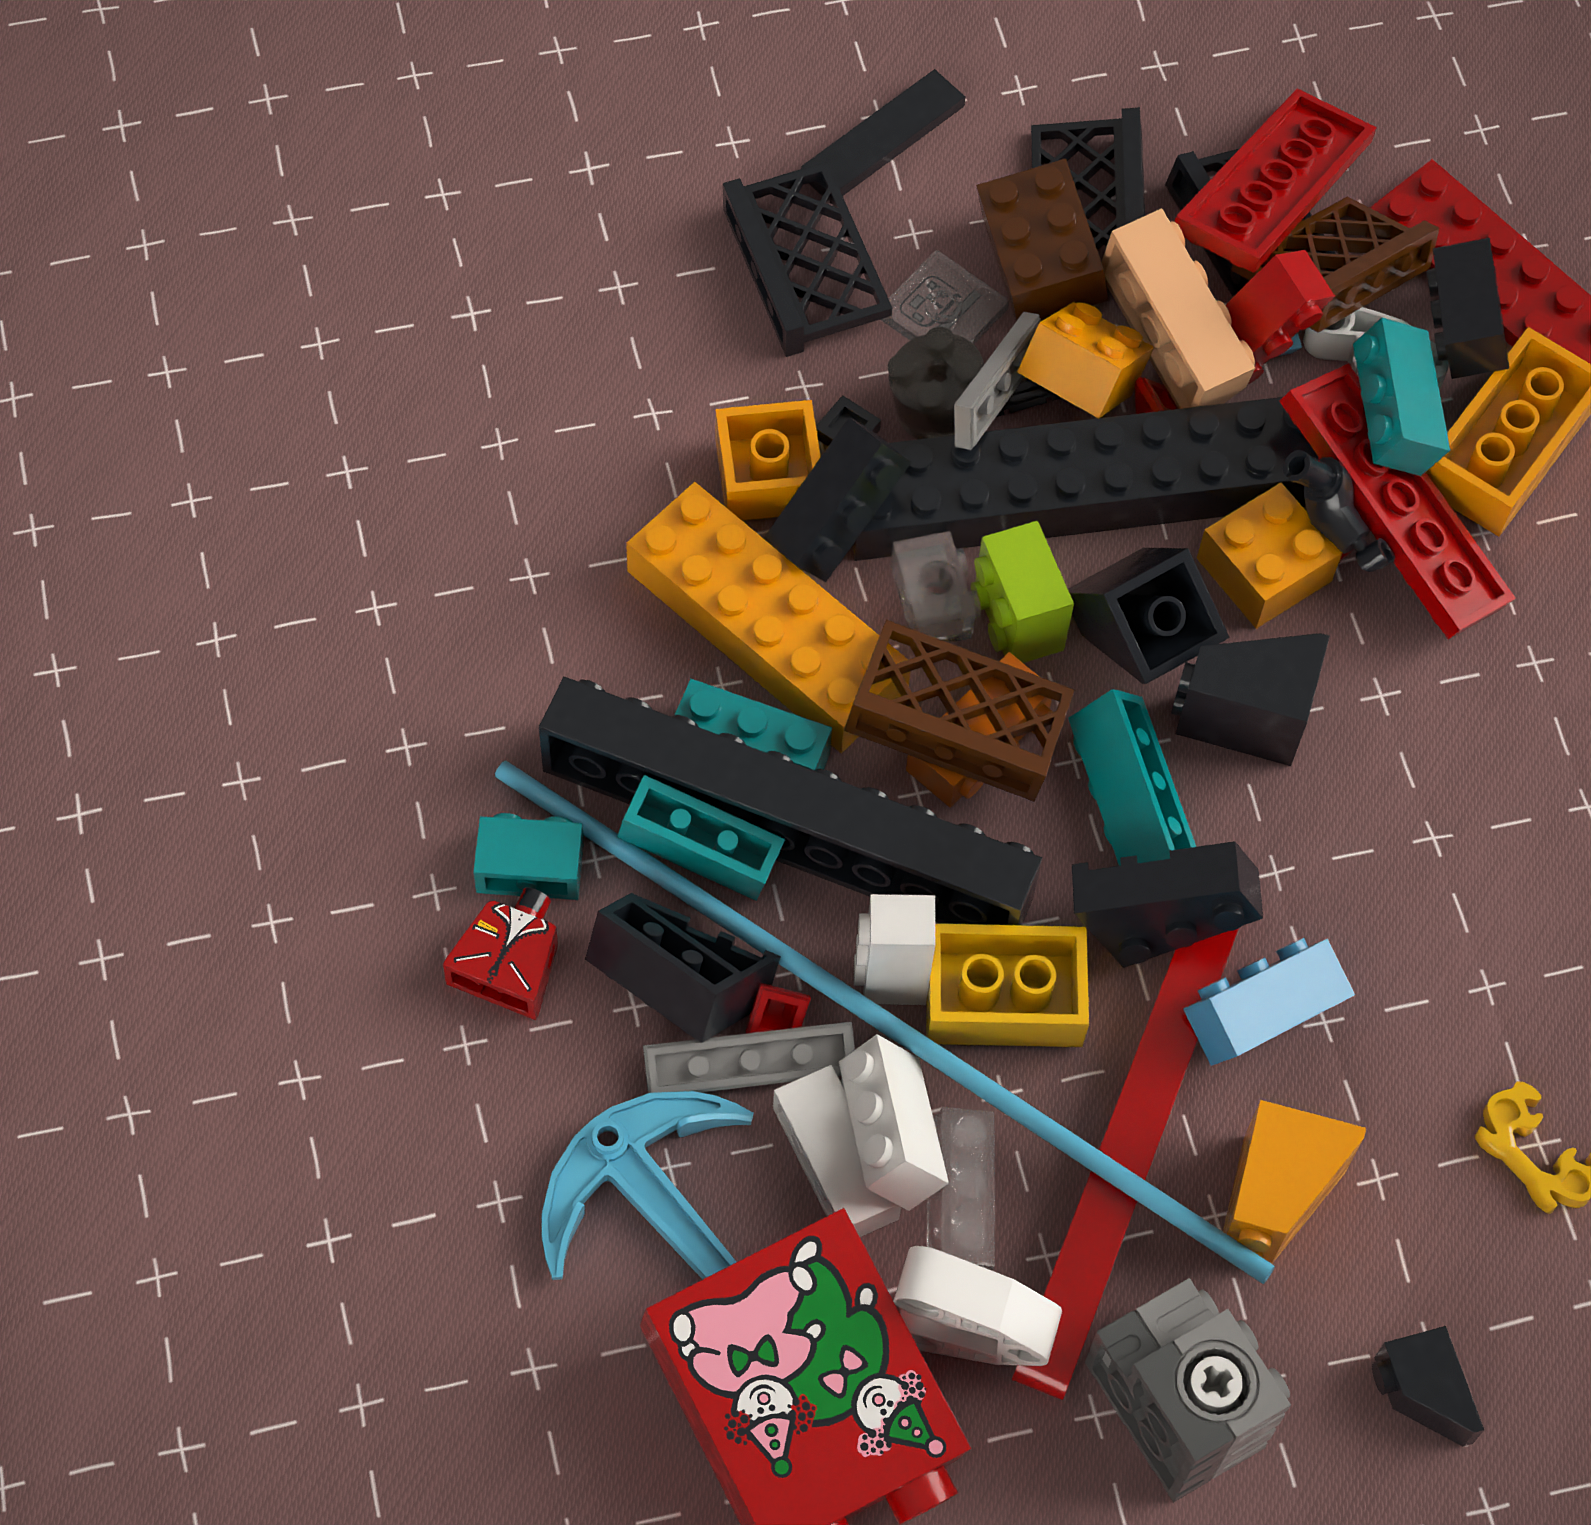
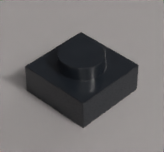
(838, 415)

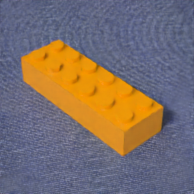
(758, 609)

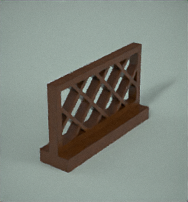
(1358, 277)
(949, 739)

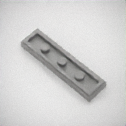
(993, 383)
(746, 1058)

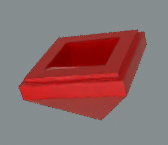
(1152, 397)
(777, 1009)

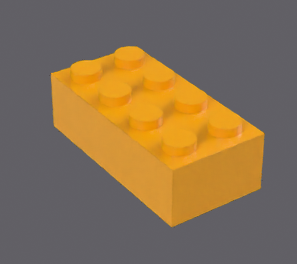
(1514, 431)

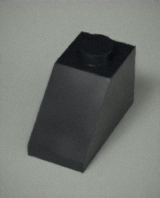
(1428, 1384)

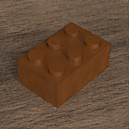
(1042, 240)

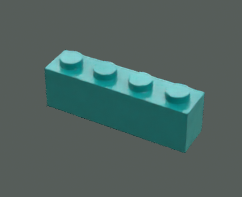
(1130, 778)

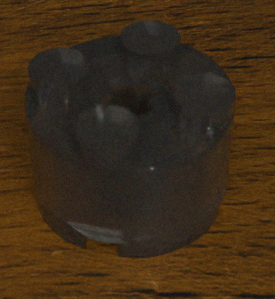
(929, 379)

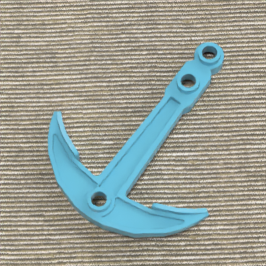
(637, 1175)

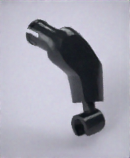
(1332, 508)

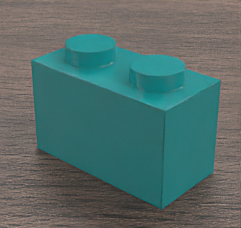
(528, 854)

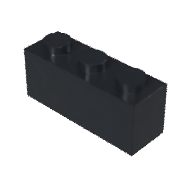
(1467, 309)
(837, 499)

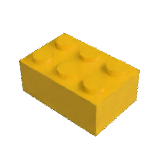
(1008, 986)

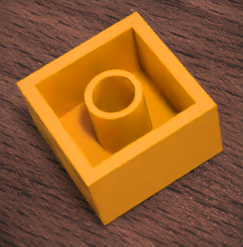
(1086, 358)
(764, 455)
(1268, 555)

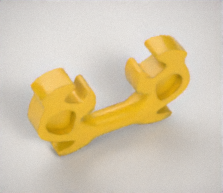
(1508, 1114)

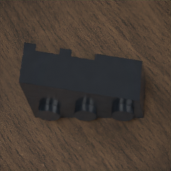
(1167, 902)
(676, 969)

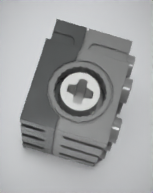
(1188, 1386)

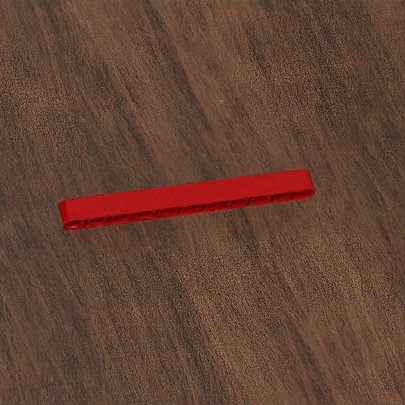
(1132, 1142)

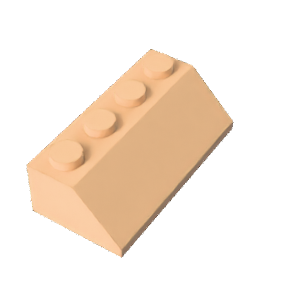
(1174, 311)

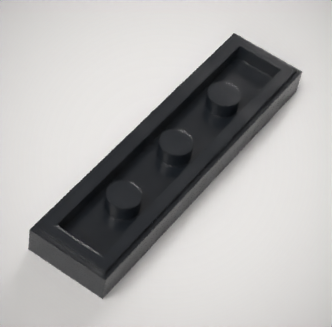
(889, 131)

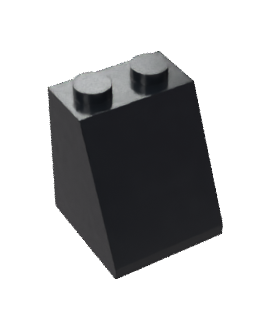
(1148, 611)
(1251, 694)

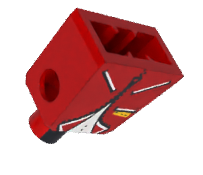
(506, 954)

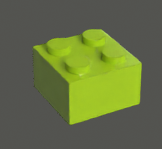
(1022, 593)

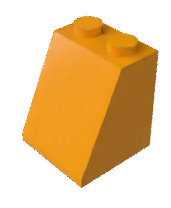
(1285, 1174)

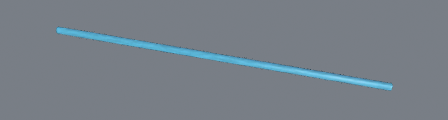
(893, 1027)

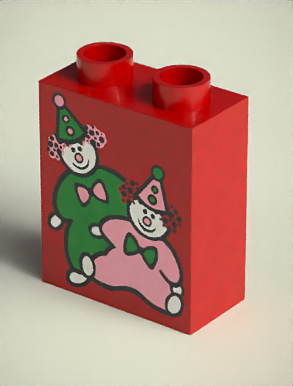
(807, 1384)

